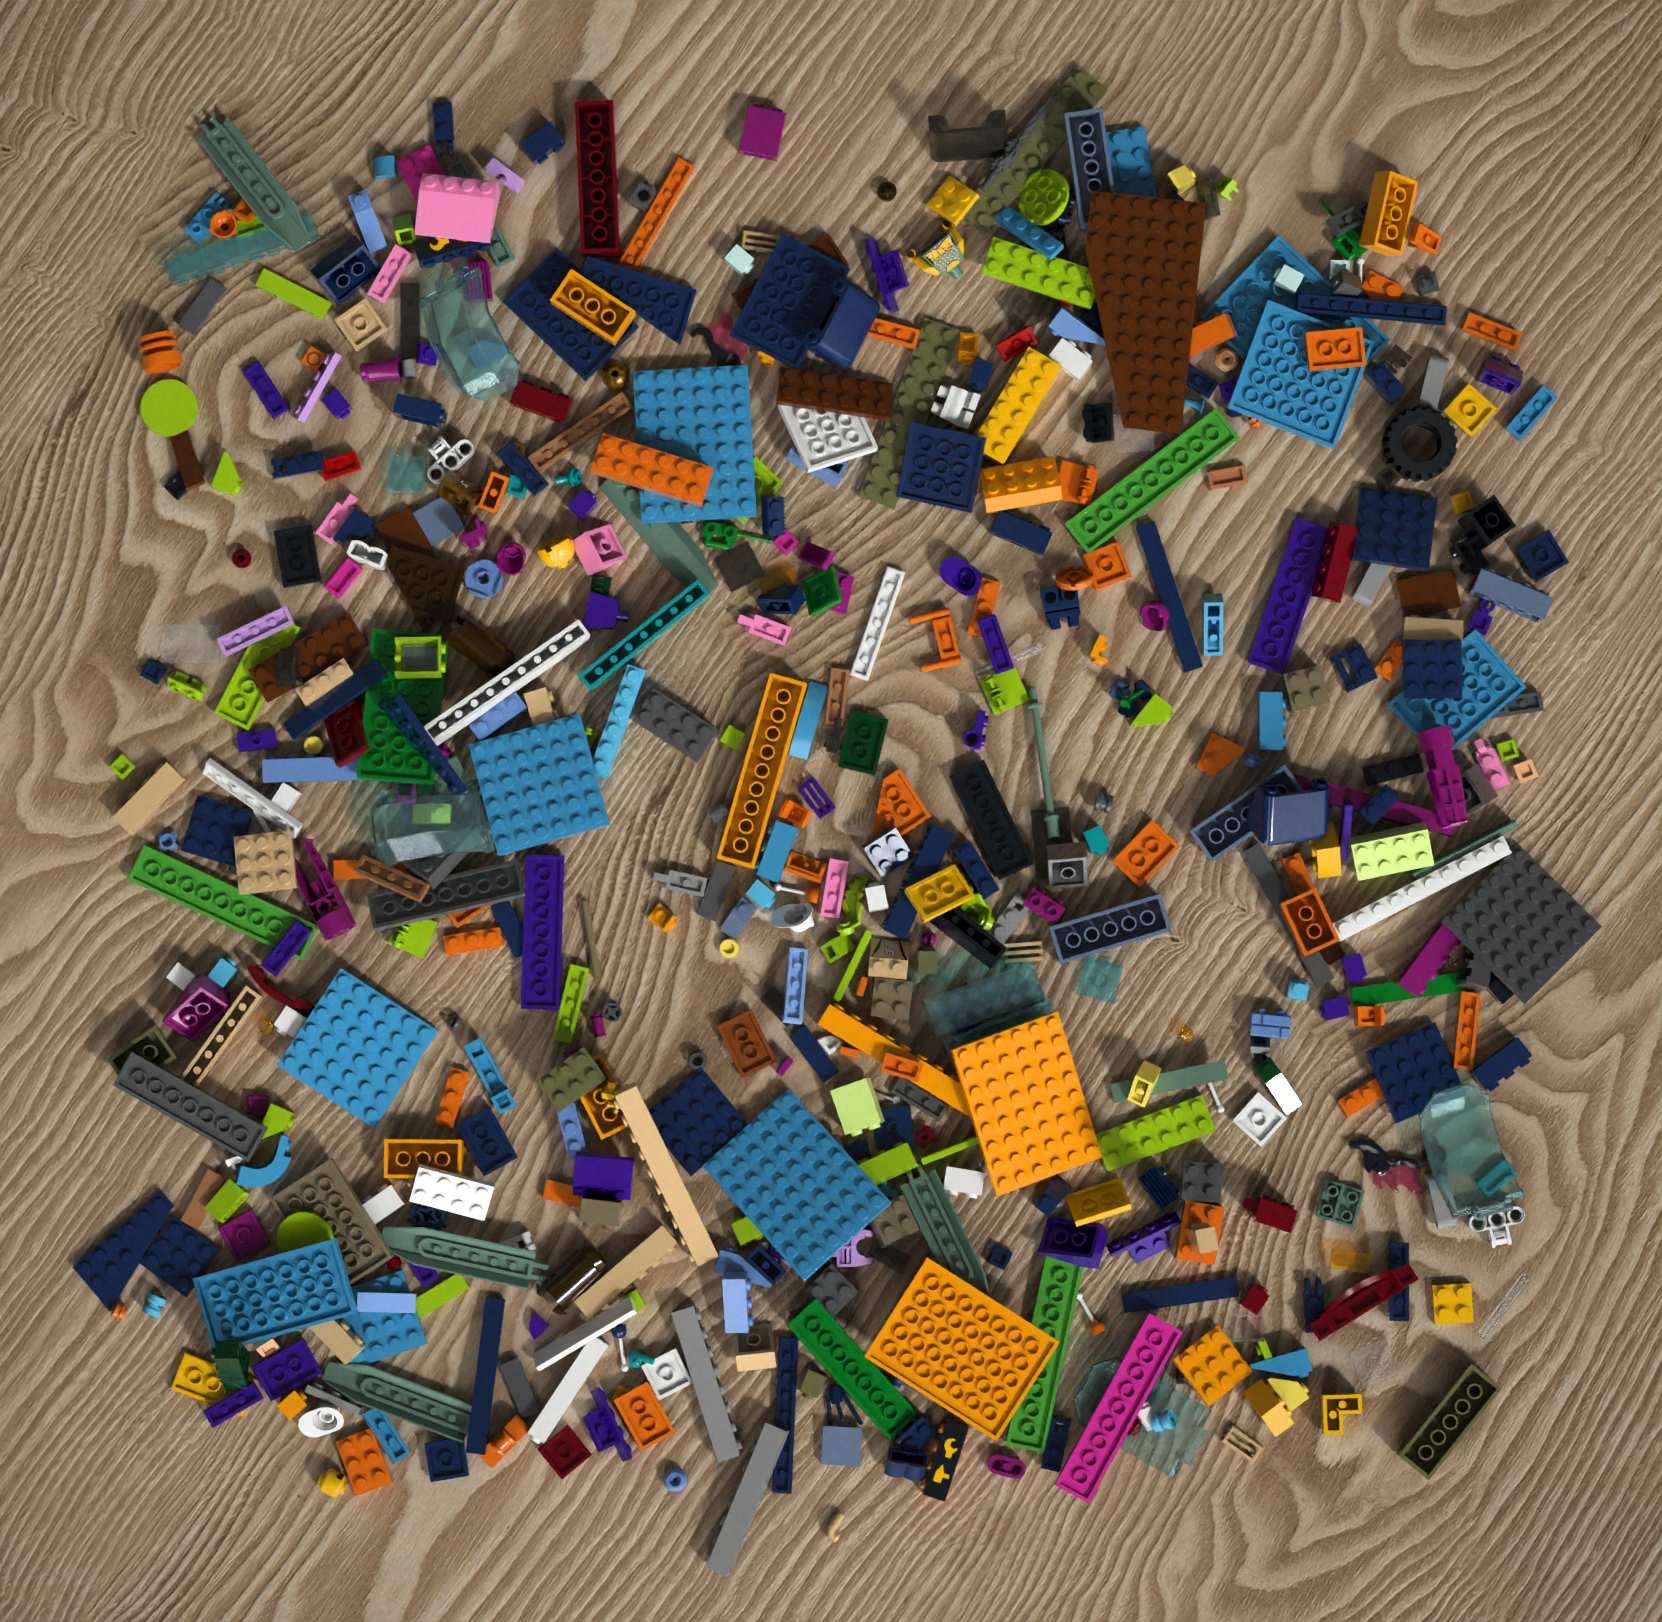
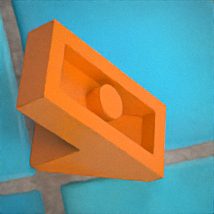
(1424, 239)

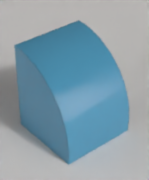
(384, 167)

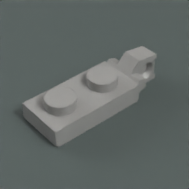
(682, 882)

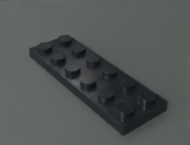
(991, 820)

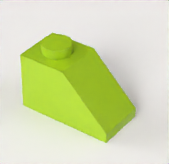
(227, 477)
(1153, 713)
(277, 1120)

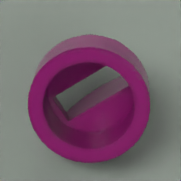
(924, 939)

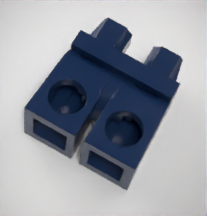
(1062, 607)

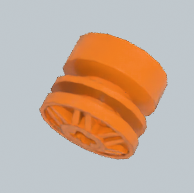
(159, 347)

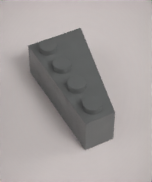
(433, 868)
(1472, 972)

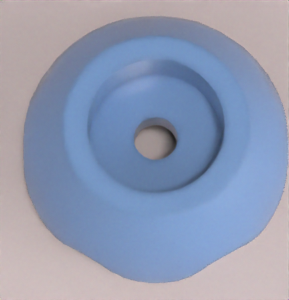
(681, 1478)

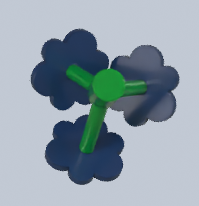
(1128, 705)

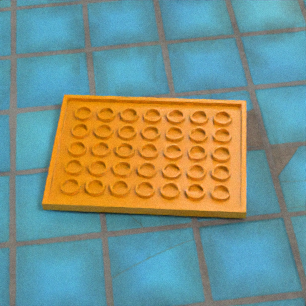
(1026, 1103)
(961, 1348)

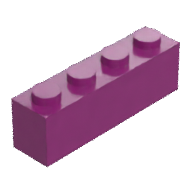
(1428, 960)

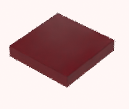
(564, 1451)

